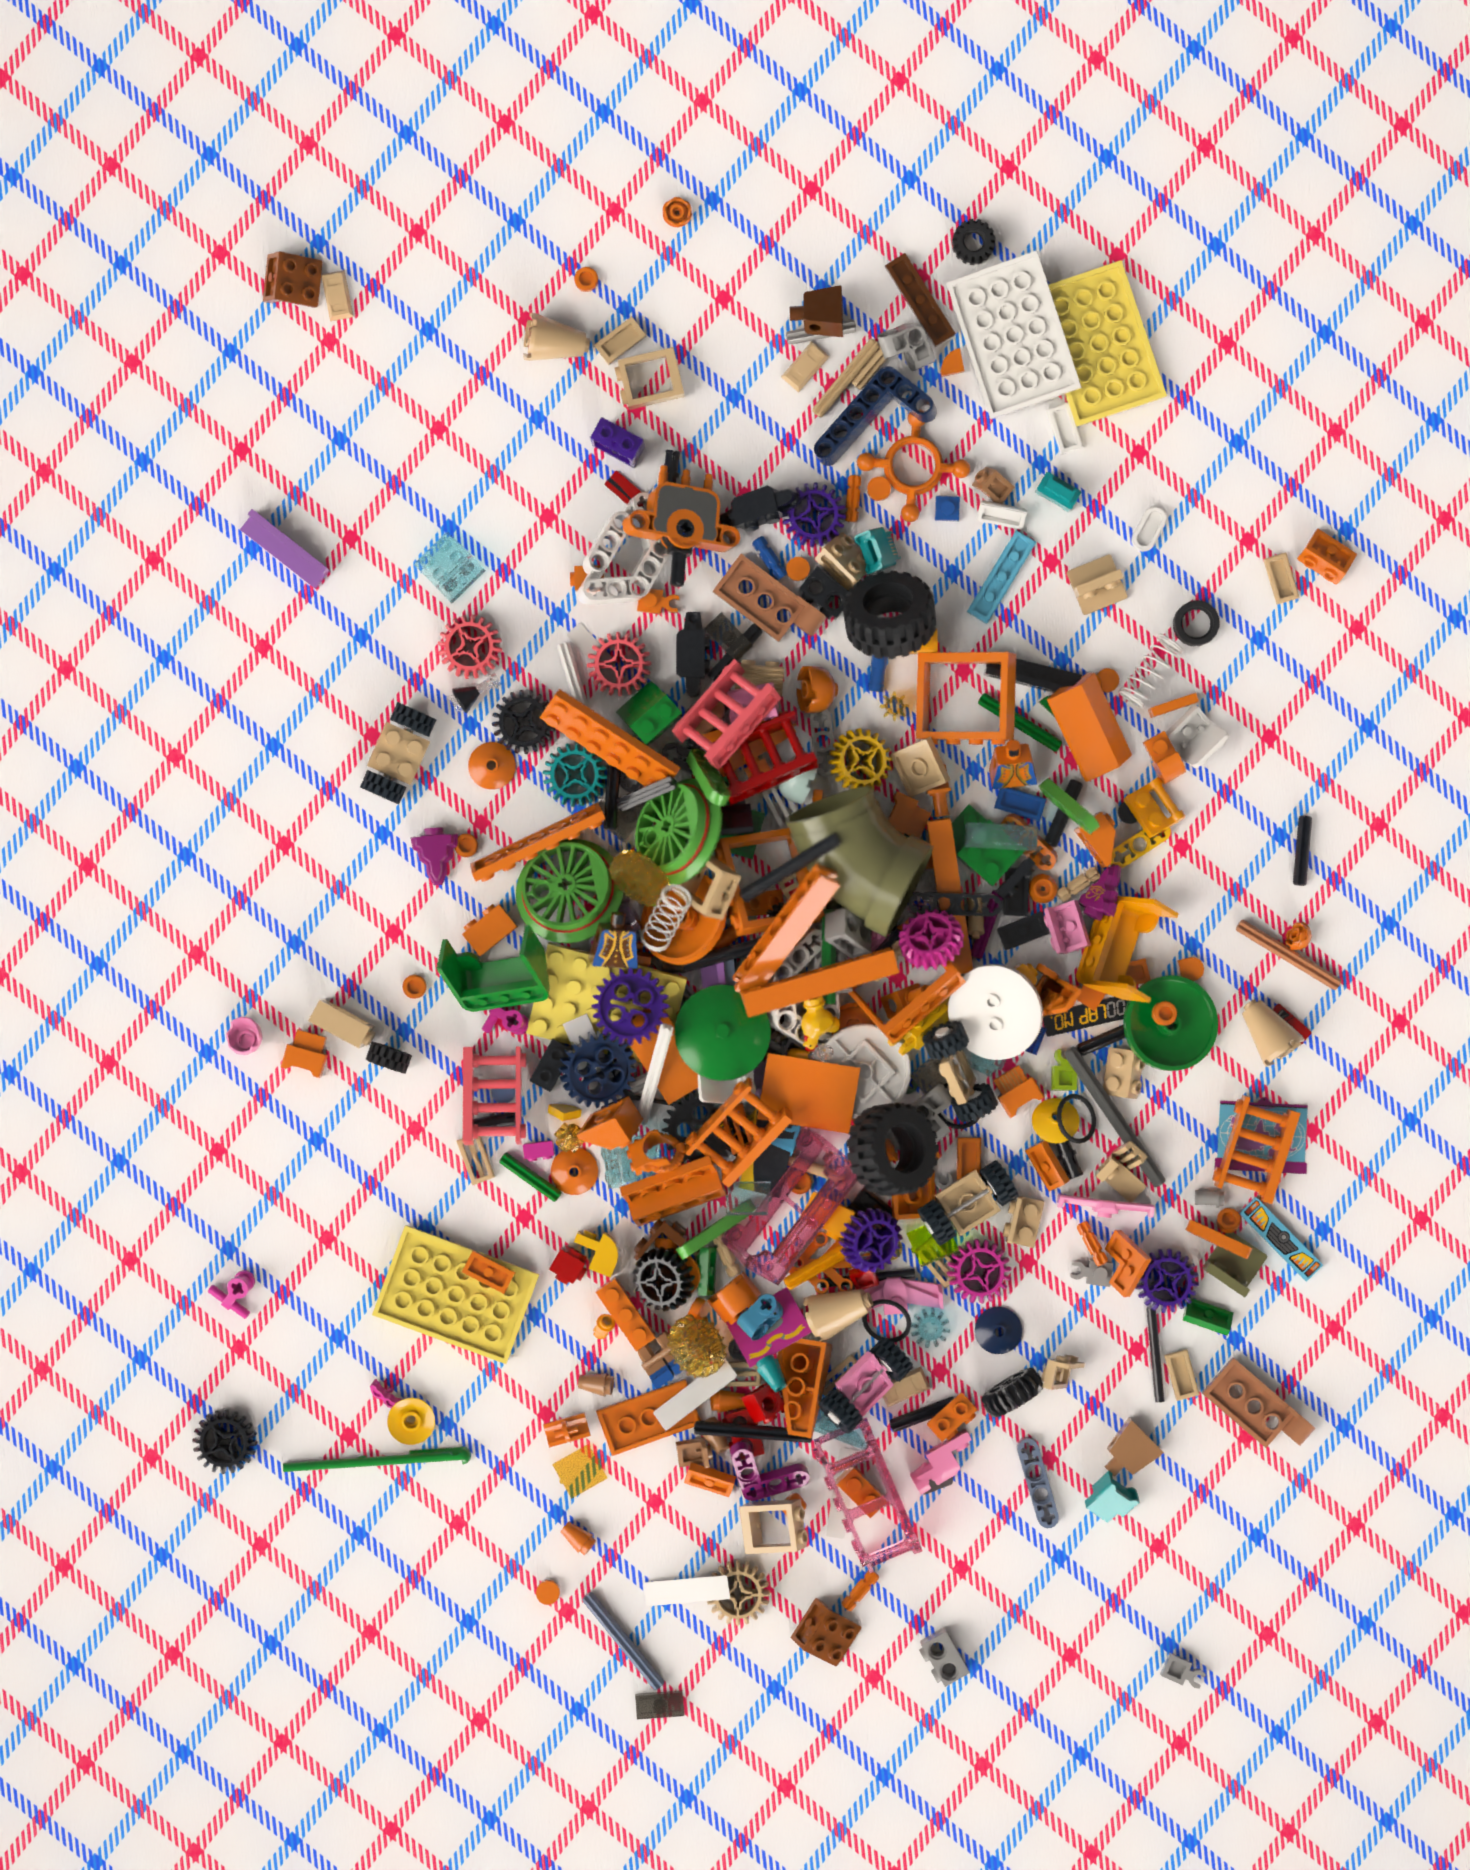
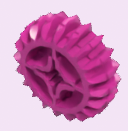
(944, 945)
(969, 1274)

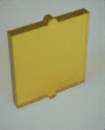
(579, 1471)

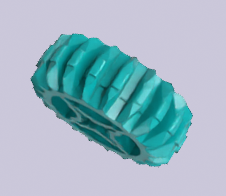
(558, 761)

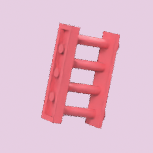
(741, 728)
(470, 1107)

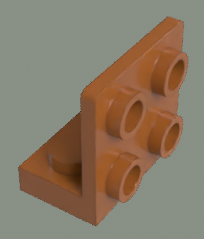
(292, 279)
(825, 1633)

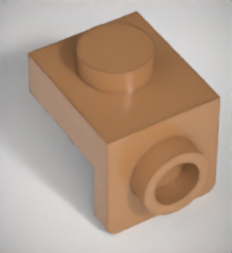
(693, 1451)

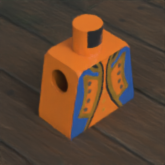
(1012, 766)

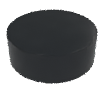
(1125, 814)

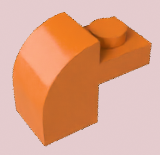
(1165, 759)

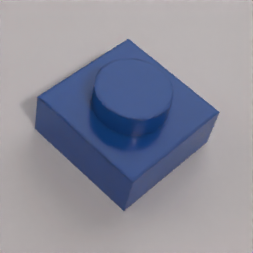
(947, 508)

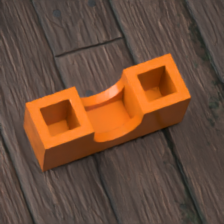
(625, 1314)

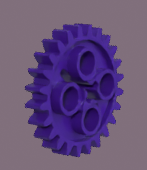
(636, 986)

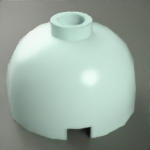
(797, 787)

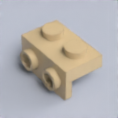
(1123, 1073)
(1058, 1371)

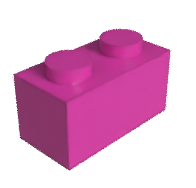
(538, 1149)

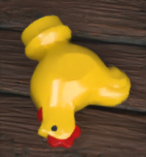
(817, 1022)

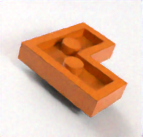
(1131, 1261)

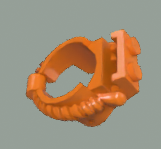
(639, 1148)

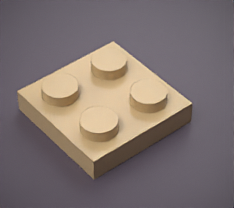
(920, 767)

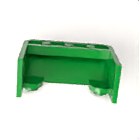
(496, 982)

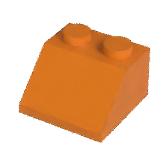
(1101, 841)
(612, 1125)

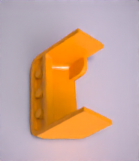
(1113, 943)

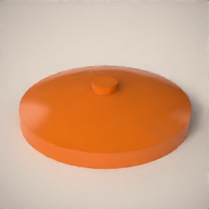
(695, 934)

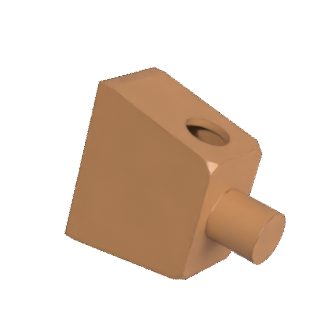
(1131, 1449)

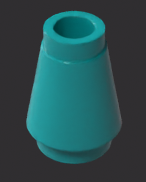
(771, 1372)

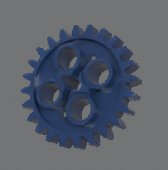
(607, 1087)

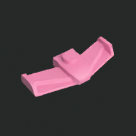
(1104, 1207)
(906, 1291)

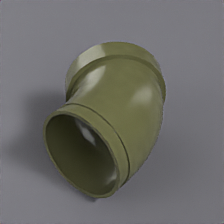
(873, 863)

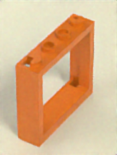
(1007, 696)
(737, 907)
(919, 1007)

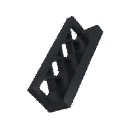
(1036, 675)

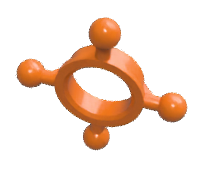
(910, 511)

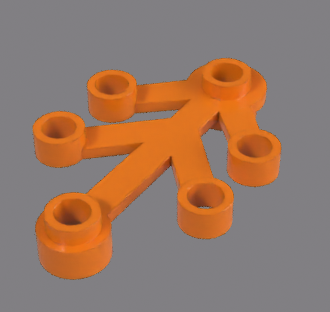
(830, 1272)

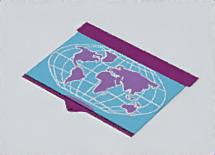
(1295, 1159)

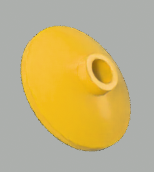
(1047, 1127)
(413, 1432)

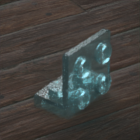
(449, 567)

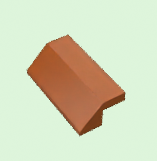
(1089, 727)
(673, 1191)

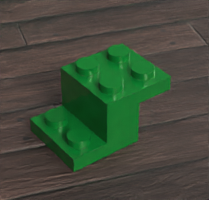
(987, 863)

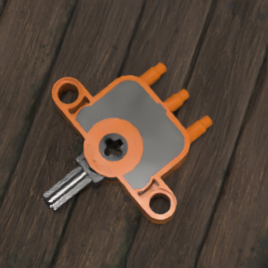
(687, 508)

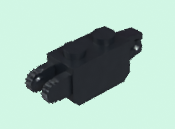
(759, 508)
(690, 653)

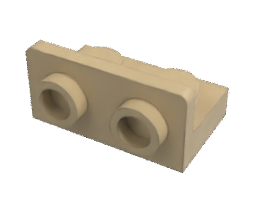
(1024, 1221)

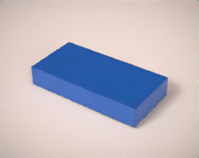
(1020, 803)

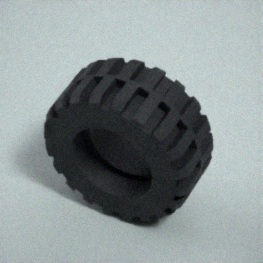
(894, 634)
(869, 1154)

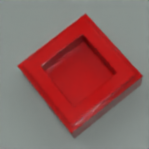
(862, 1279)

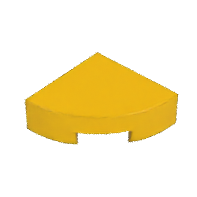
(564, 1112)

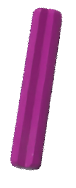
(980, 944)

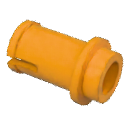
(605, 1324)

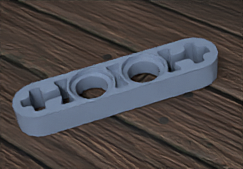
(1038, 1482)

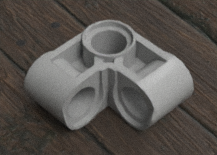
(916, 351)
(935, 1102)

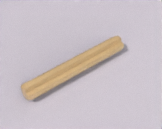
(845, 378)

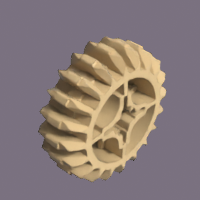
(748, 1592)

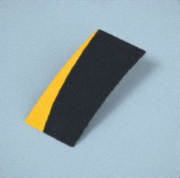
(772, 1162)

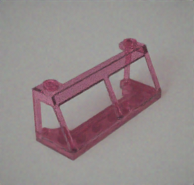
(841, 1180)

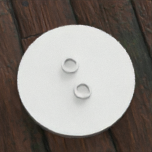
(997, 1011)
(883, 1070)

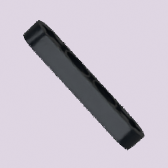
(955, 901)

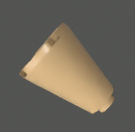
(552, 339)
(1270, 1032)
(836, 1311)

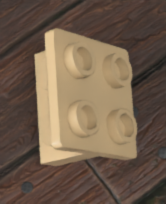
(843, 560)
(1097, 584)

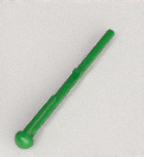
(415, 1456)

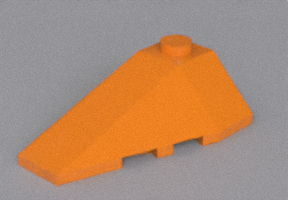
(1058, 996)
(805, 1373)

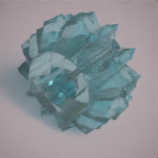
(934, 1320)

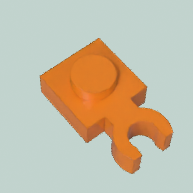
(655, 601)

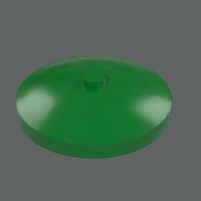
(718, 1035)
(1183, 1041)

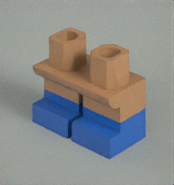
(655, 1364)

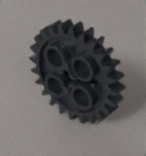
(685, 1114)

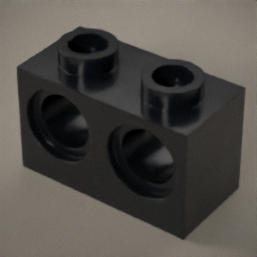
(830, 589)
(548, 1068)

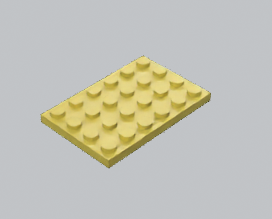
(1106, 344)
(572, 991)
(437, 1299)

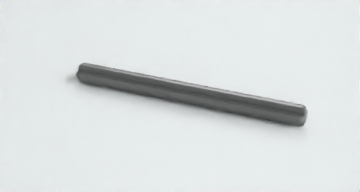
(1112, 1112)

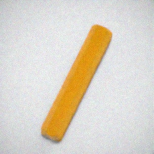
(814, 1268)

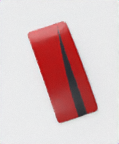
(622, 487)

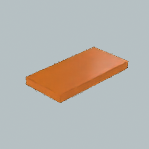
(676, 1076)
(633, 1422)

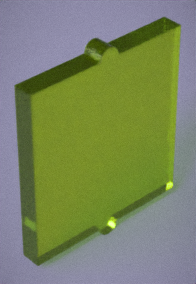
(926, 1247)

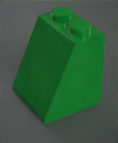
(649, 713)

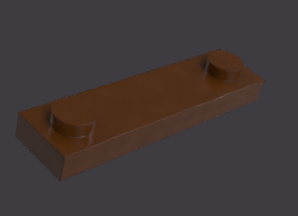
(920, 300)

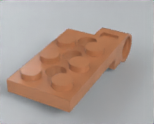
(802, 613)
(1270, 1405)

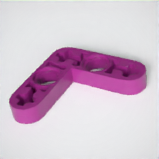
(756, 1480)

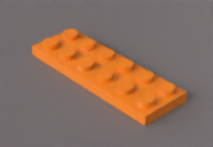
(607, 740)
(527, 847)

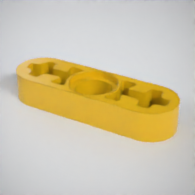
(1127, 859)

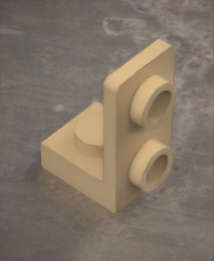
(1120, 1178)

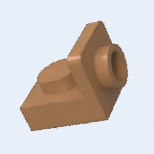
(993, 485)

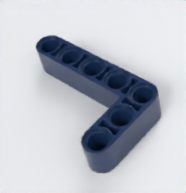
(871, 410)

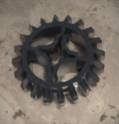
(505, 711)
(655, 1288)
(1012, 1392)
(207, 1453)

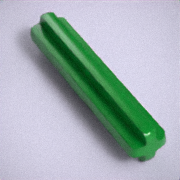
(530, 1177)

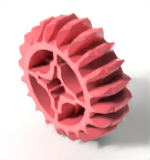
(488, 636)
(630, 663)

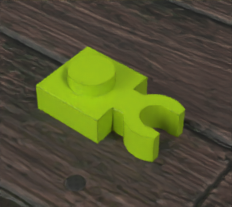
(1063, 1076)

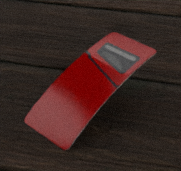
(1293, 1021)

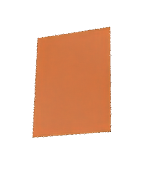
(814, 1091)

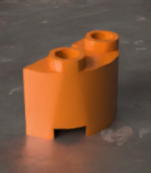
(734, 1298)

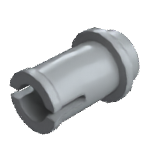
(1209, 1198)

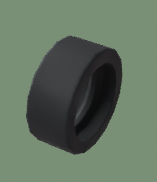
(1196, 605)

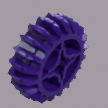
(803, 517)
(862, 1237)
(1176, 1275)

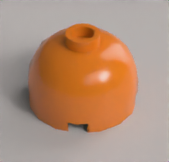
(816, 689)

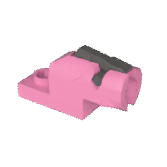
(941, 1464)

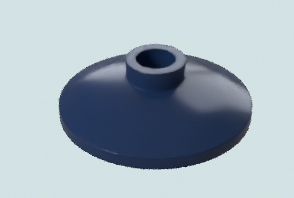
(992, 1319)

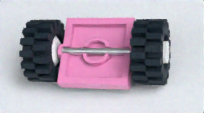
(865, 1384)

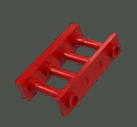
(781, 770)

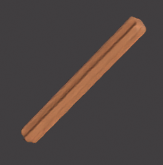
(1288, 955)

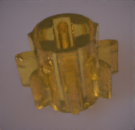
(889, 710)
(567, 1137)

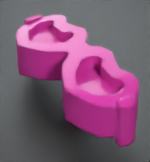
(381, 1393)

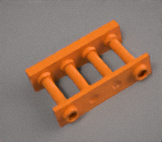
(746, 1153)
(1273, 1166)

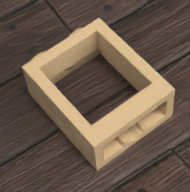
(626, 395)
(725, 881)
(342, 1024)
(752, 1527)

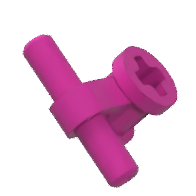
(508, 1019)
(235, 1292)

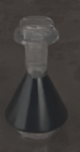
(465, 697)

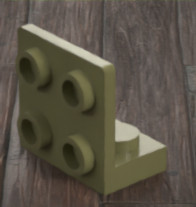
(1233, 1269)

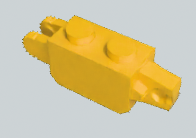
(914, 1037)

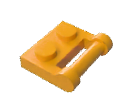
(1147, 810)

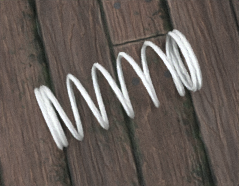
(1168, 644)
(672, 907)

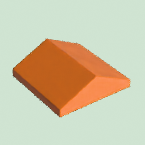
(906, 1205)

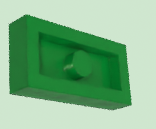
(707, 1265)
(1208, 1316)

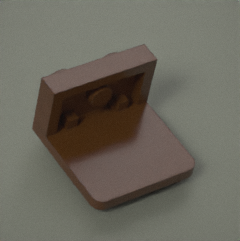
(674, 1231)

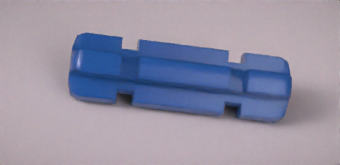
(769, 558)

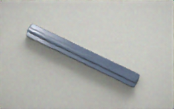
(623, 1640)

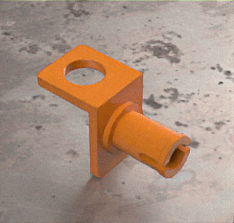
(940, 799)
(901, 998)

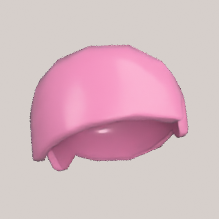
(244, 1036)

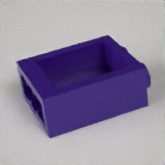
(611, 437)

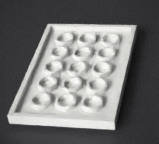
(1014, 335)

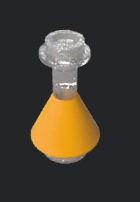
(824, 1053)

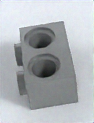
(847, 933)
(948, 1655)

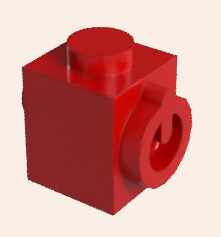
(569, 1265)

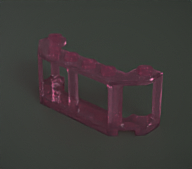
(892, 1497)

